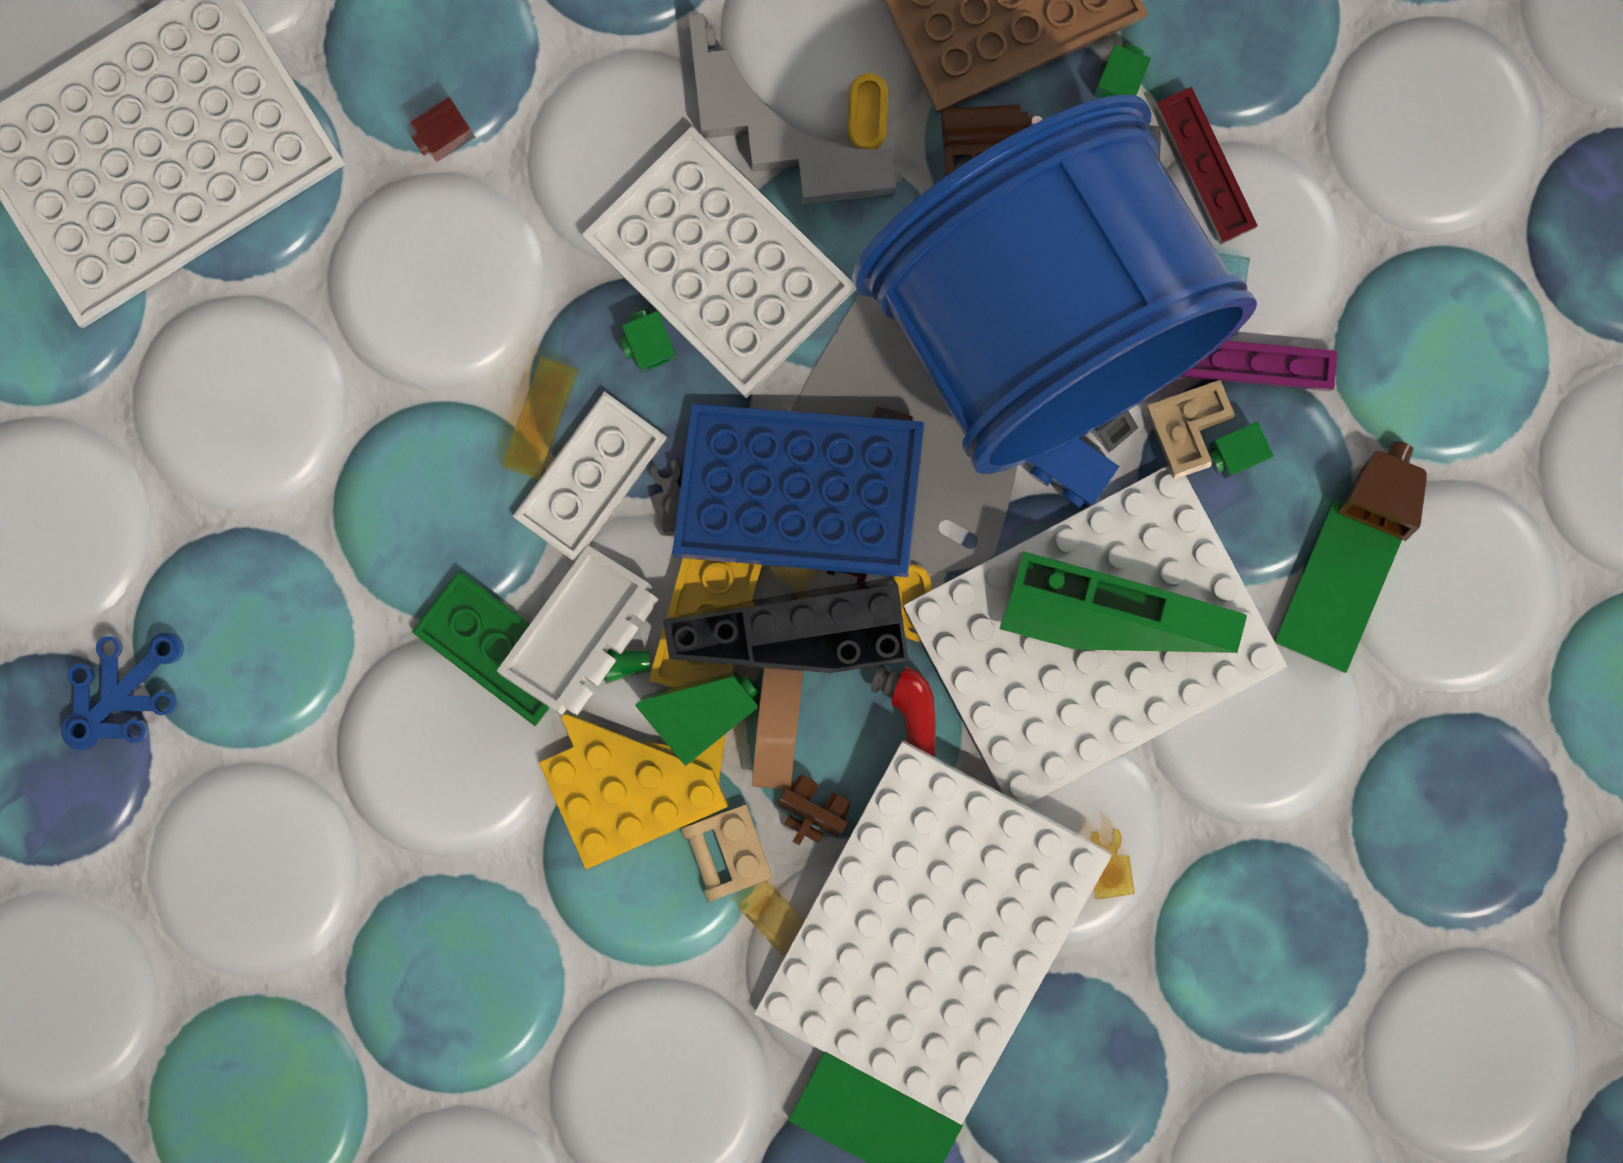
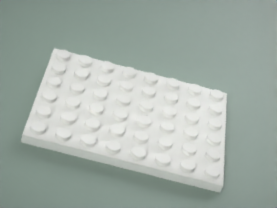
(154, 150)
(1062, 711)
(932, 932)

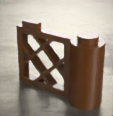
(977, 129)

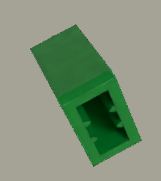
(699, 712)

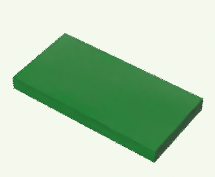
(1337, 590)
(477, 636)
(871, 1117)

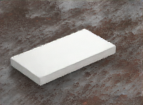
(590, 476)

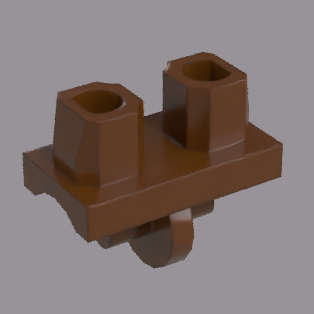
(829, 819)

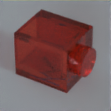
(441, 130)

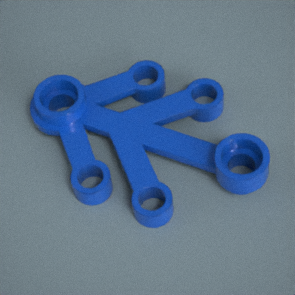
(116, 695)

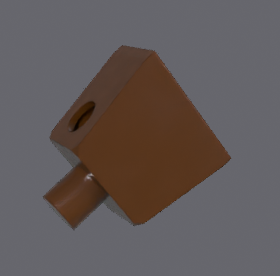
(1388, 493)

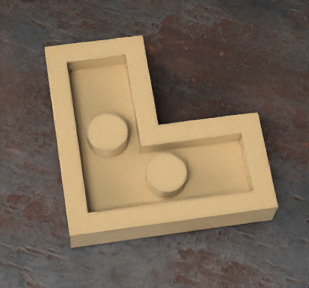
(1179, 424)

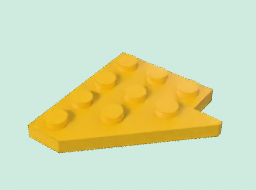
(624, 791)

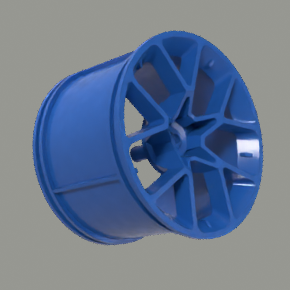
(1054, 282)

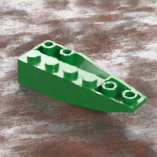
(1107, 612)

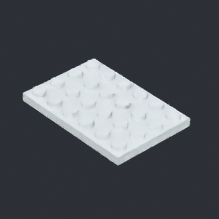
(719, 261)

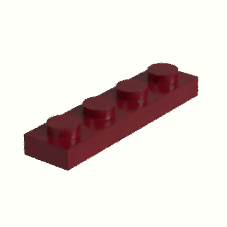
(1206, 165)

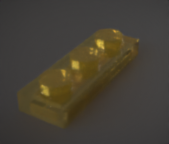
(540, 418)

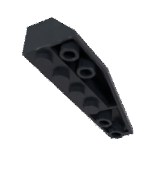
(798, 631)

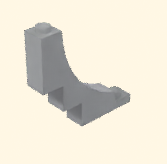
(732, 108)

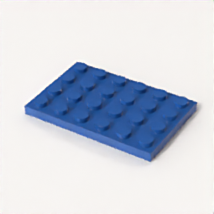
(799, 490)

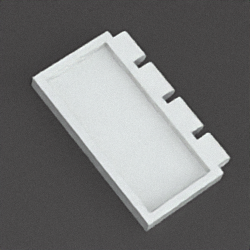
(576, 630)

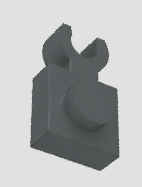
(668, 500)

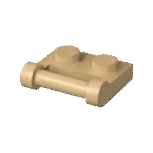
(739, 847)

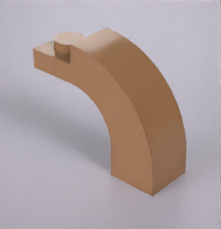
(777, 728)

